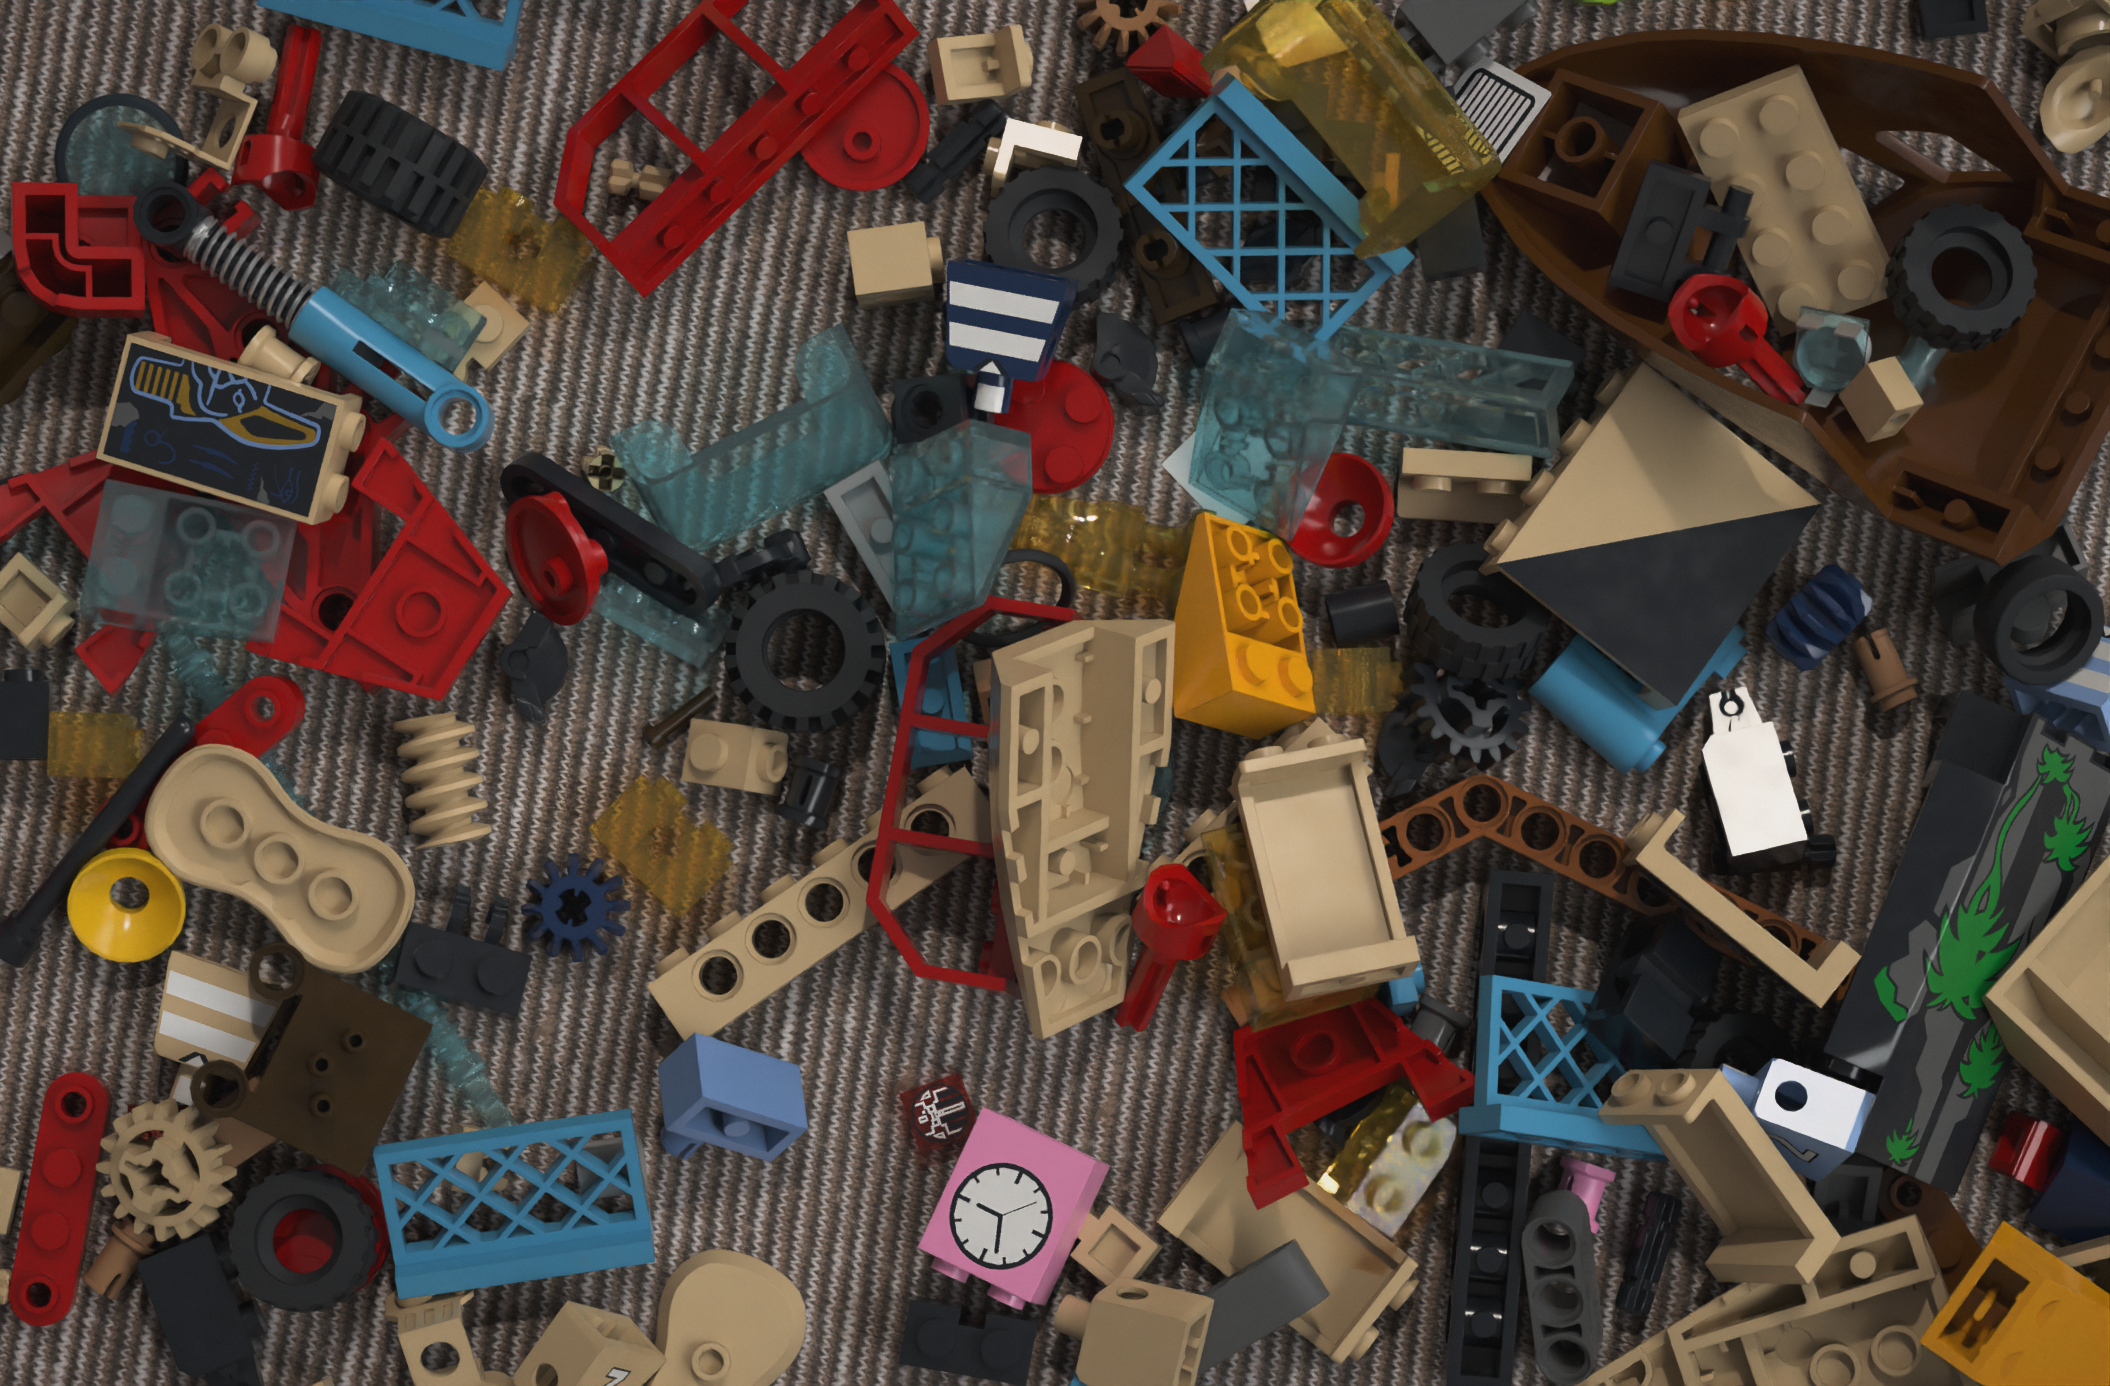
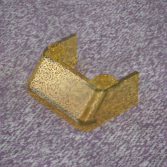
(1369, 105)

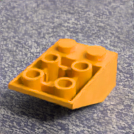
(1239, 633)
(2024, 1319)

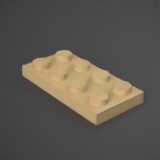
(1808, 221)

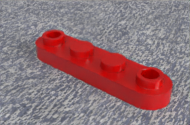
(237, 725)
(60, 1199)

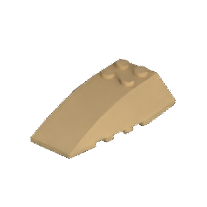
(1070, 788)
(1844, 1328)

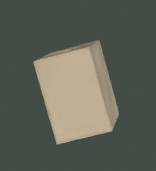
(1881, 399)

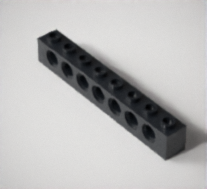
(1495, 1171)

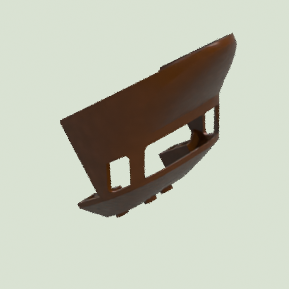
(2003, 426)

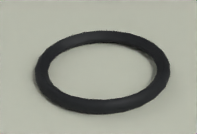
(1065, 600)

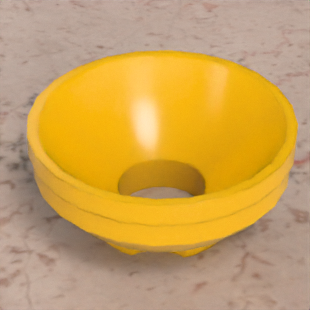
(120, 931)

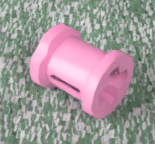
(1586, 1182)

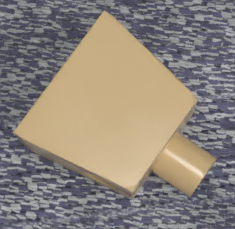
(1137, 1334)

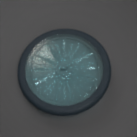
(99, 153)

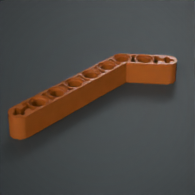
(1563, 858)

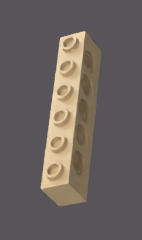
(680, 980)

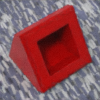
(1170, 66)
(2026, 1150)

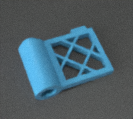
(1603, 703)

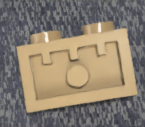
(1461, 485)

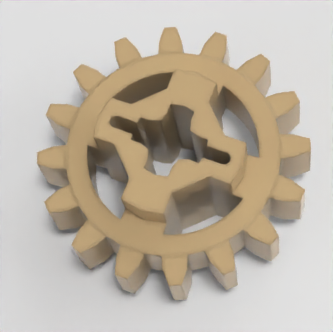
(166, 1169)

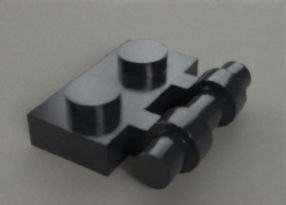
(1662, 227)

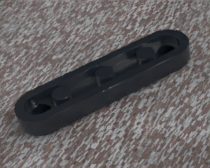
(633, 546)

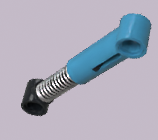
(318, 320)

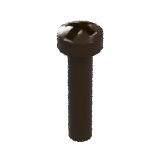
(656, 734)

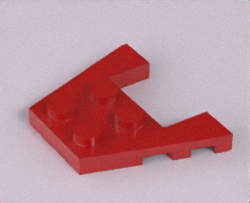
(73, 500)
(418, 609)
(1321, 1064)

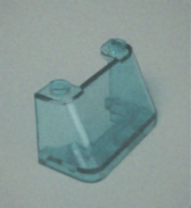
(768, 464)

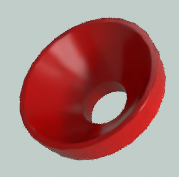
(1344, 482)

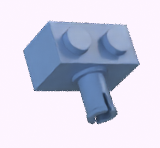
(729, 1099)

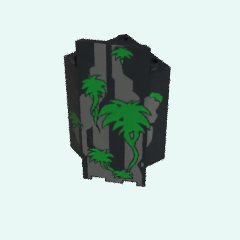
(1984, 870)

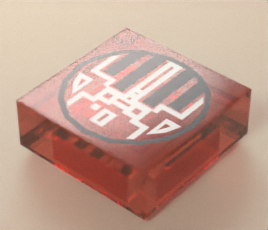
(939, 1112)

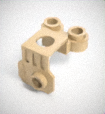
(223, 67)
(435, 1320)

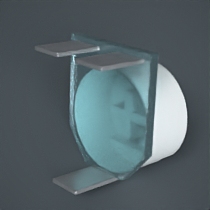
(1829, 351)

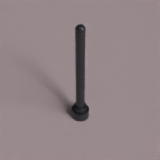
(22, 928)

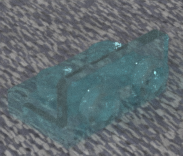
(415, 311)
(686, 638)

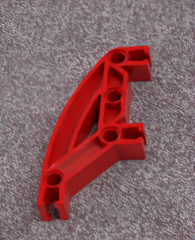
(211, 319)

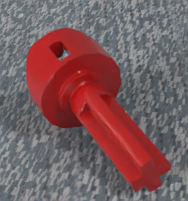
(279, 159)
(1731, 332)
(1175, 923)

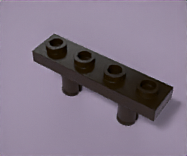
(1123, 139)

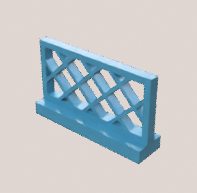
(419, 25)
(1293, 167)
(1543, 1119)
(514, 1252)

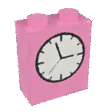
(1012, 1209)

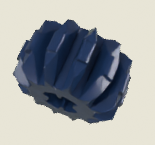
(1818, 617)
(555, 902)

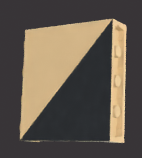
(1651, 531)

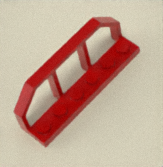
(745, 153)
(996, 962)

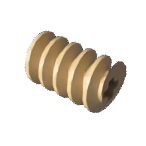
(442, 780)

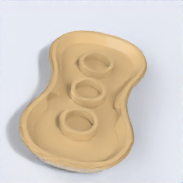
(236, 831)
(727, 1322)

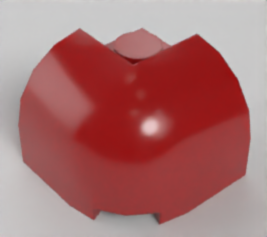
(77, 250)

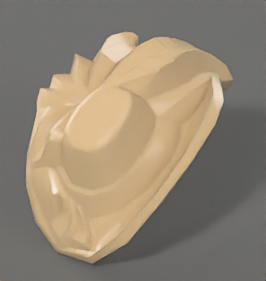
(2078, 101)

